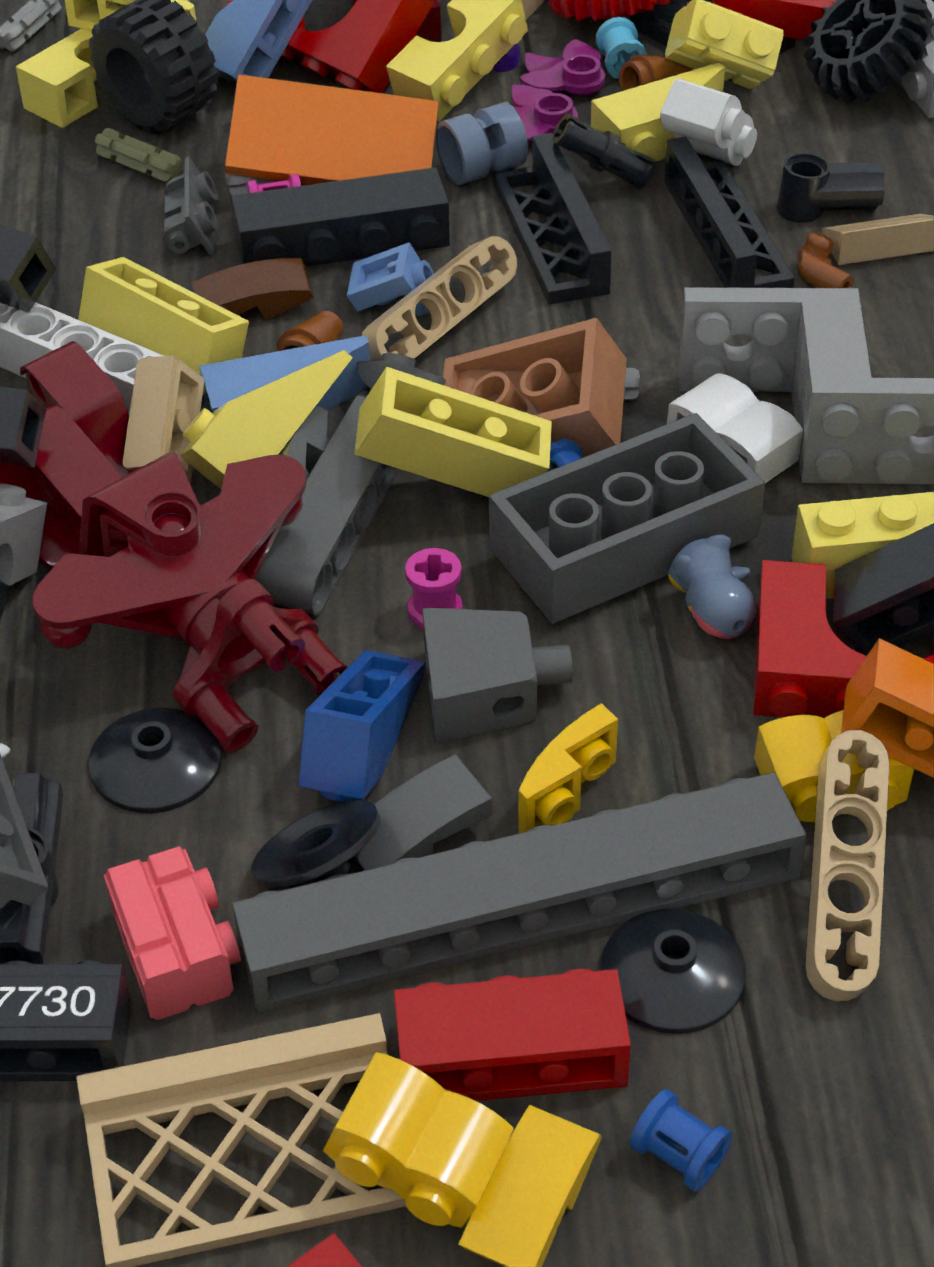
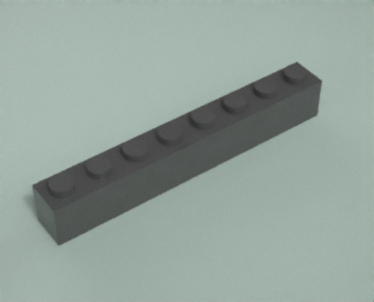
(516, 891)

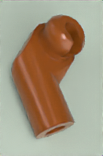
(816, 266)

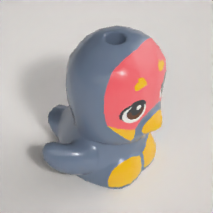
(714, 588)

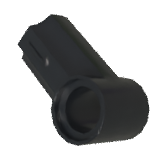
(815, 185)

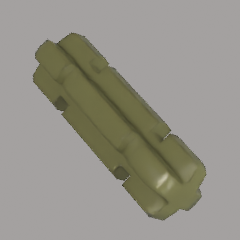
(138, 155)

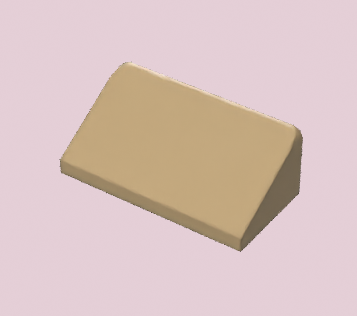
(882, 238)
(162, 407)

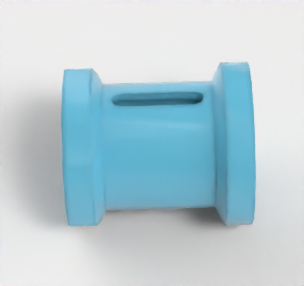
(618, 43)

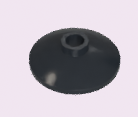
(154, 760)
(316, 845)
(681, 992)

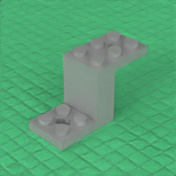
(818, 351)

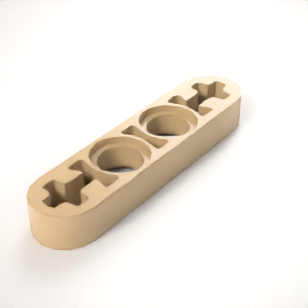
(437, 297)
(856, 864)

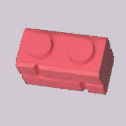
(171, 932)

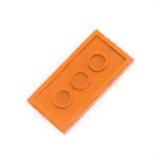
(326, 132)

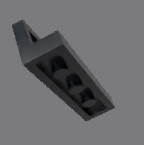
(570, 225)
(719, 232)

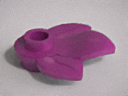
(575, 72)
(540, 109)

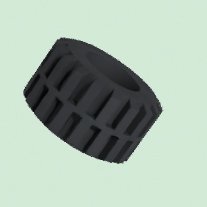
(153, 63)

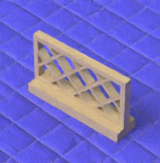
(216, 1082)

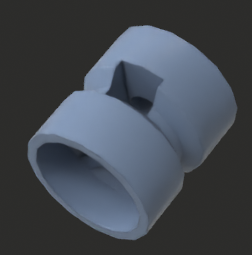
(481, 143)

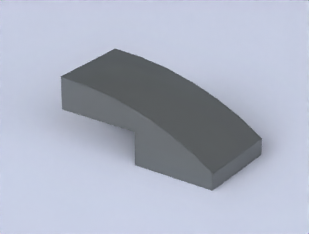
(425, 812)

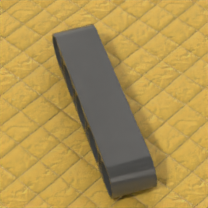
(334, 517)

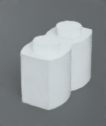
(709, 121)
(754, 429)

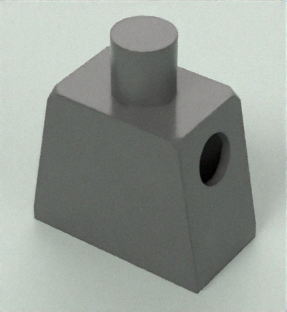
(486, 670)

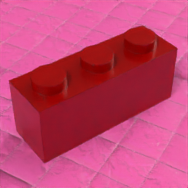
(517, 1034)

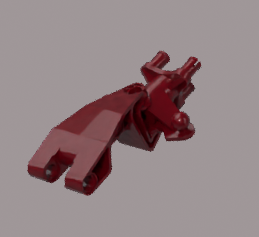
(153, 558)

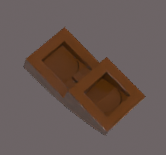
(268, 284)

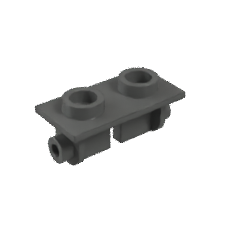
(190, 211)

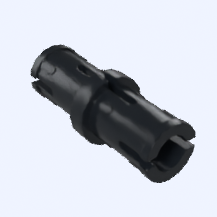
(603, 151)

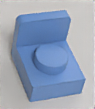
(387, 277)

